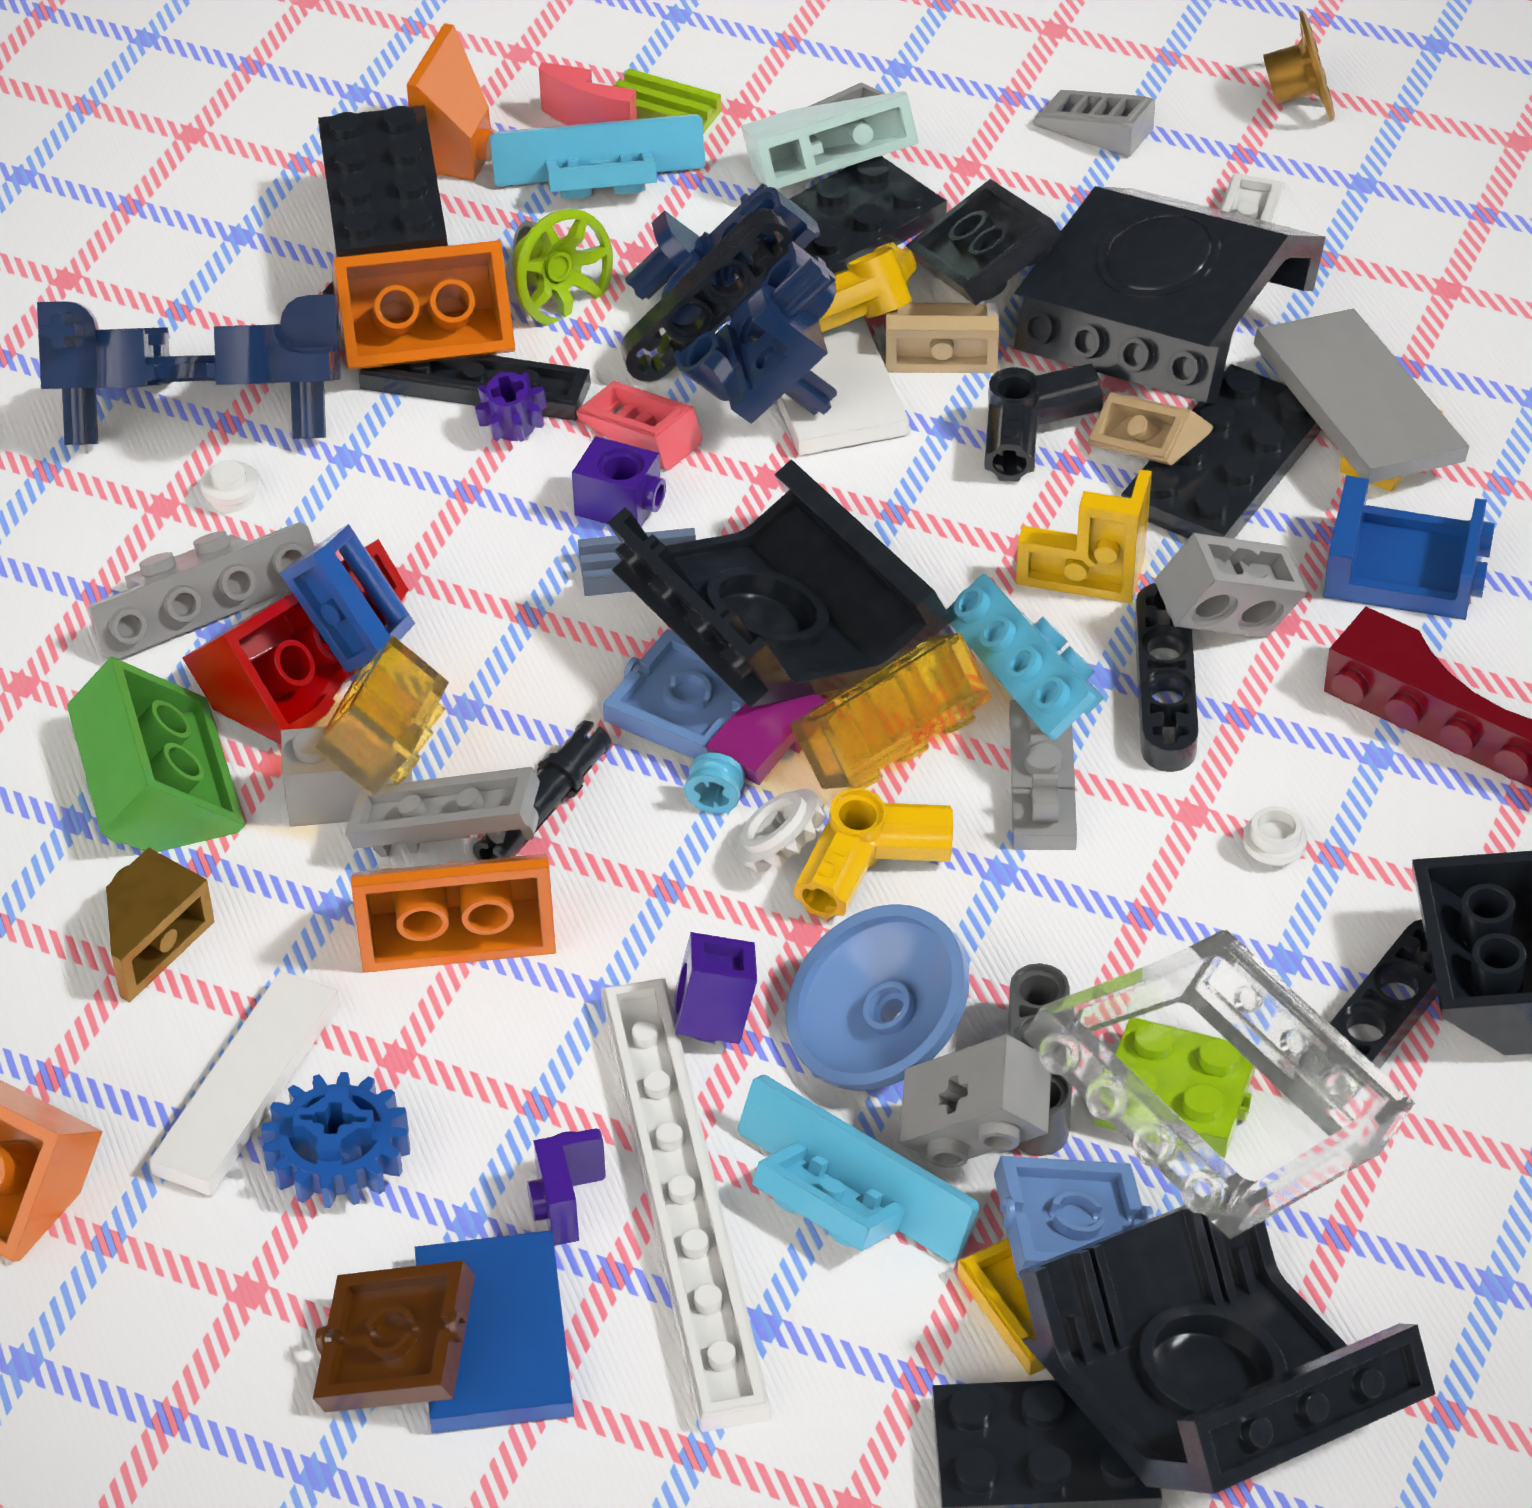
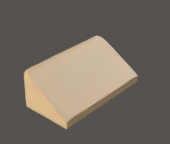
(1147, 429)

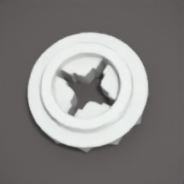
(779, 829)

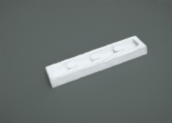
(244, 1083)

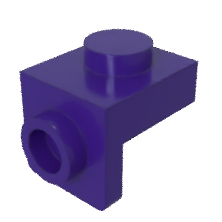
(560, 1164)

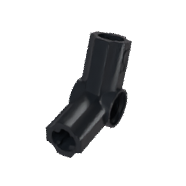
(1022, 402)

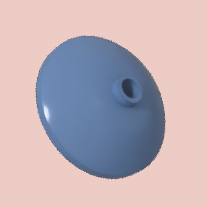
(860, 980)

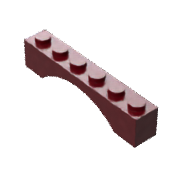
(1398, 678)

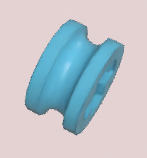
(710, 796)

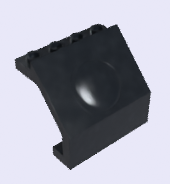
(1156, 288)
(789, 601)
(1206, 1354)

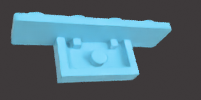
(598, 154)
(1025, 657)
(848, 1178)

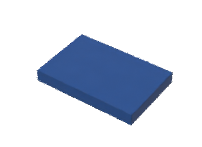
(514, 1335)

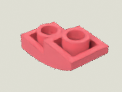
(573, 98)

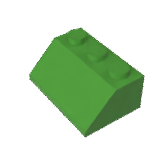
(152, 760)

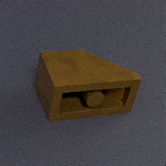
(153, 918)

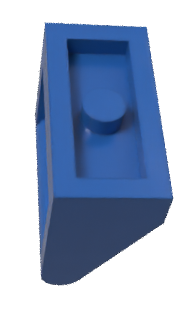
(337, 603)

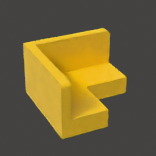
(1102, 556)

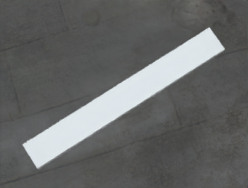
(685, 1208)

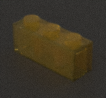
(892, 713)
(384, 718)

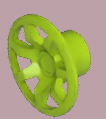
(555, 263)

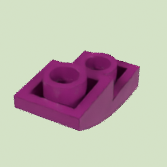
(762, 735)

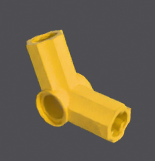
(871, 286)
(880, 832)

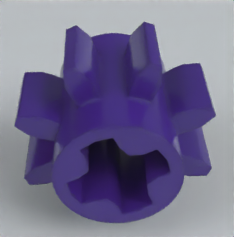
(511, 406)

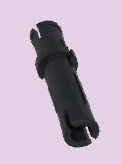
(560, 778)

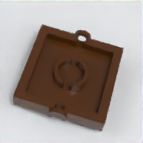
(393, 1336)

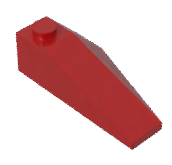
(276, 665)

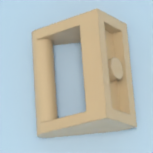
(942, 338)

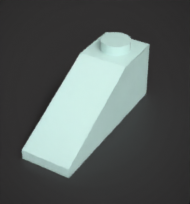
(827, 137)

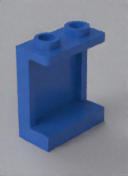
(1406, 556)

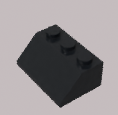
(1481, 943)

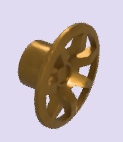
(1298, 70)

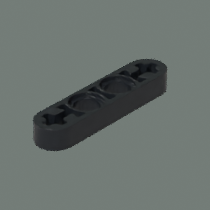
(698, 290)
(1164, 675)
(1389, 1015)

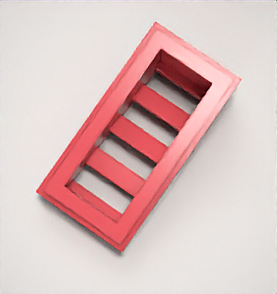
(644, 421)

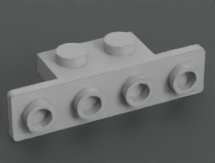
(195, 588)

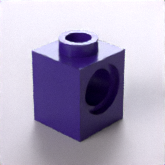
(617, 477)
(715, 988)

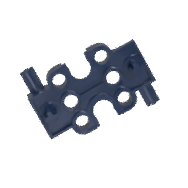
(771, 333)
(83, 358)

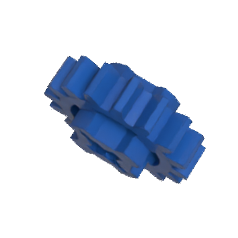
(336, 1139)

